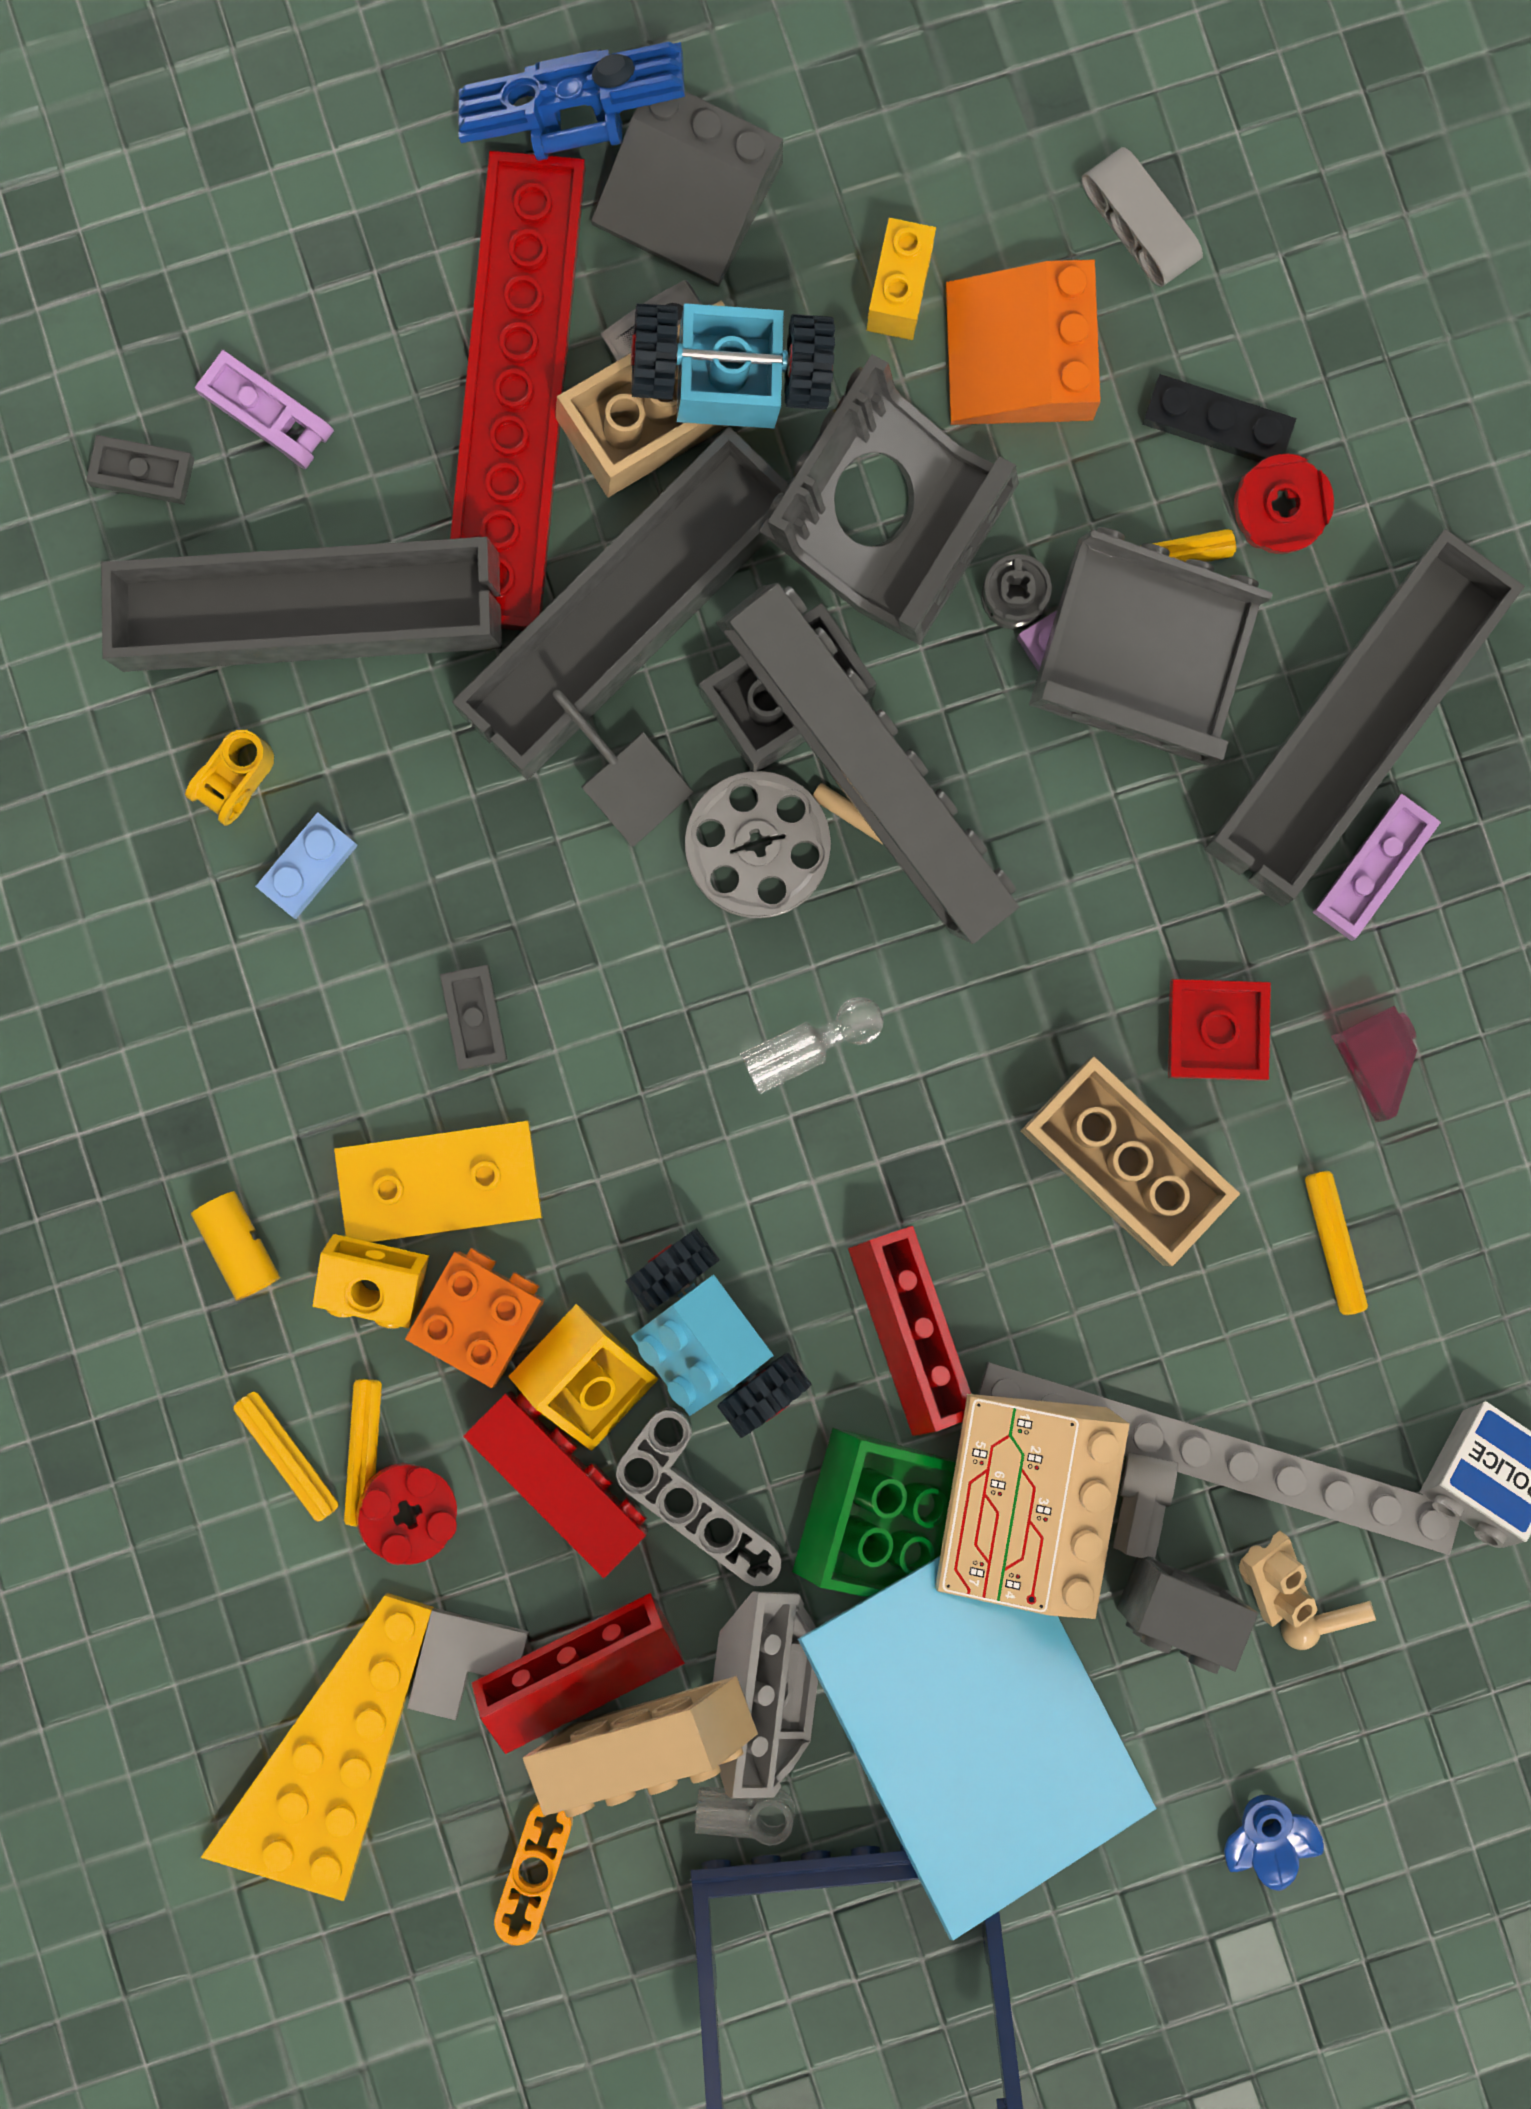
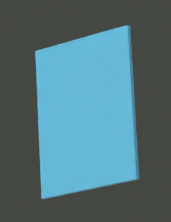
(976, 1740)

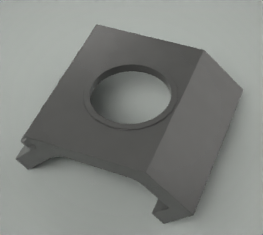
(947, 518)

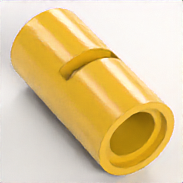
(229, 1238)

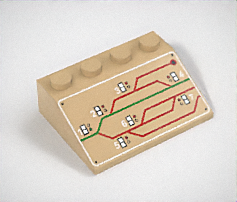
(1032, 1504)

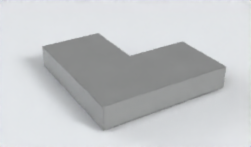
(454, 1648)

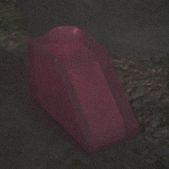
(1379, 1059)

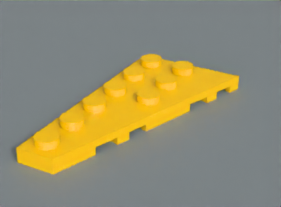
(319, 1788)

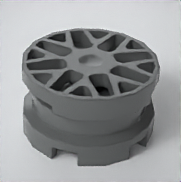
(1016, 591)

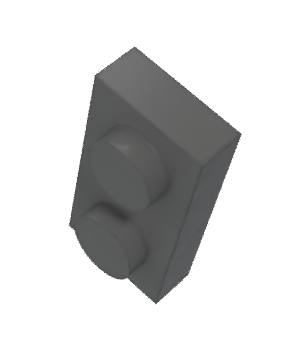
(140, 469)
(474, 1017)

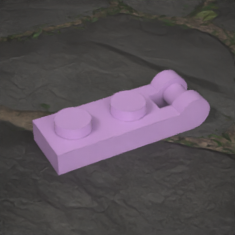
(262, 408)

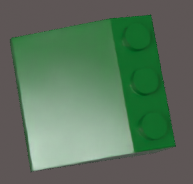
(873, 1514)

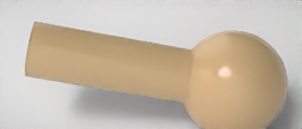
(1309, 1633)

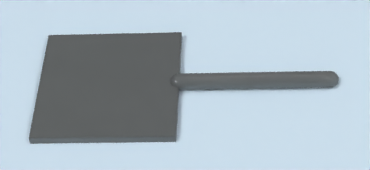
(635, 785)

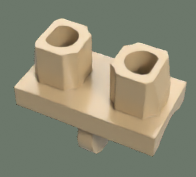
(1278, 1582)

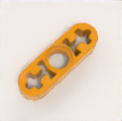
(510, 1900)

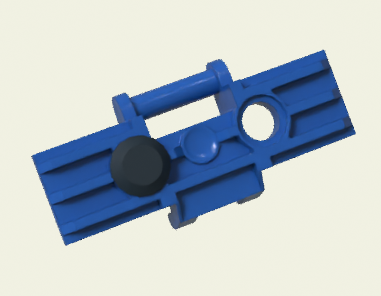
(588, 78)

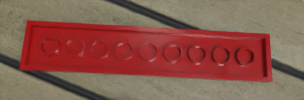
(518, 369)

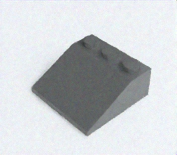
(689, 184)

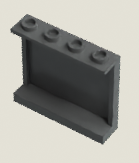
(1148, 645)

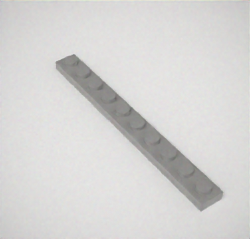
(1252, 1466)

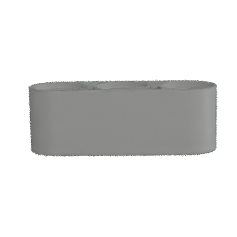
(1142, 217)

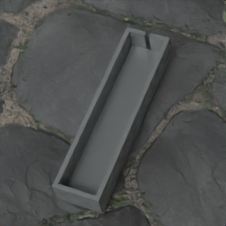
(301, 604)
(624, 604)
(1364, 718)
(868, 762)

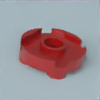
(1300, 481)
(379, 1504)

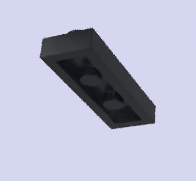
(1217, 420)

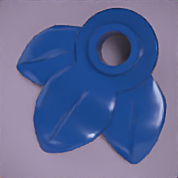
(1273, 1848)

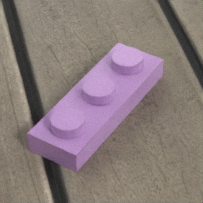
(1376, 867)

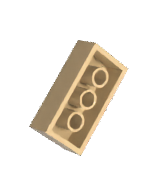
(625, 434)
(1130, 1162)
(641, 1748)

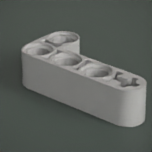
(705, 1504)

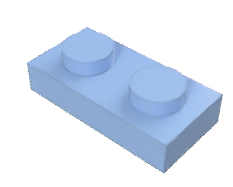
(306, 865)

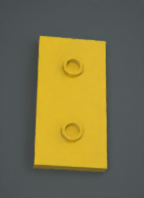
(438, 1182)

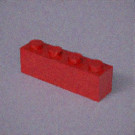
(912, 1330)
(557, 1483)
(577, 1673)

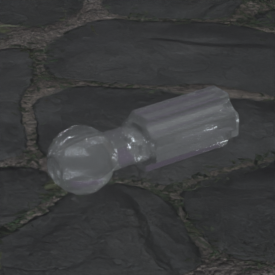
(806, 1046)

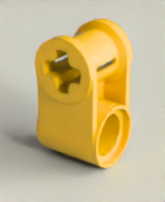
(229, 778)

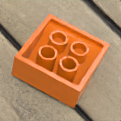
(1024, 345)

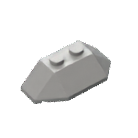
(778, 1686)

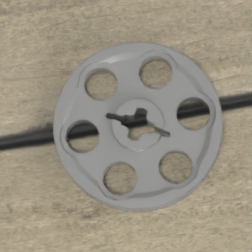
(764, 820)

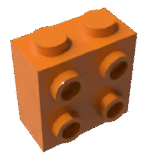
(476, 1316)

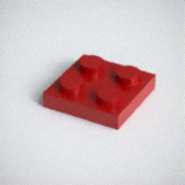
(1219, 1030)

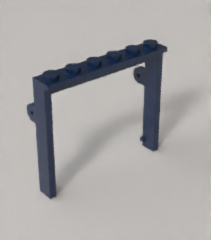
(821, 1871)

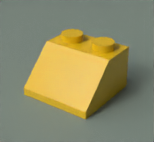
(582, 1378)

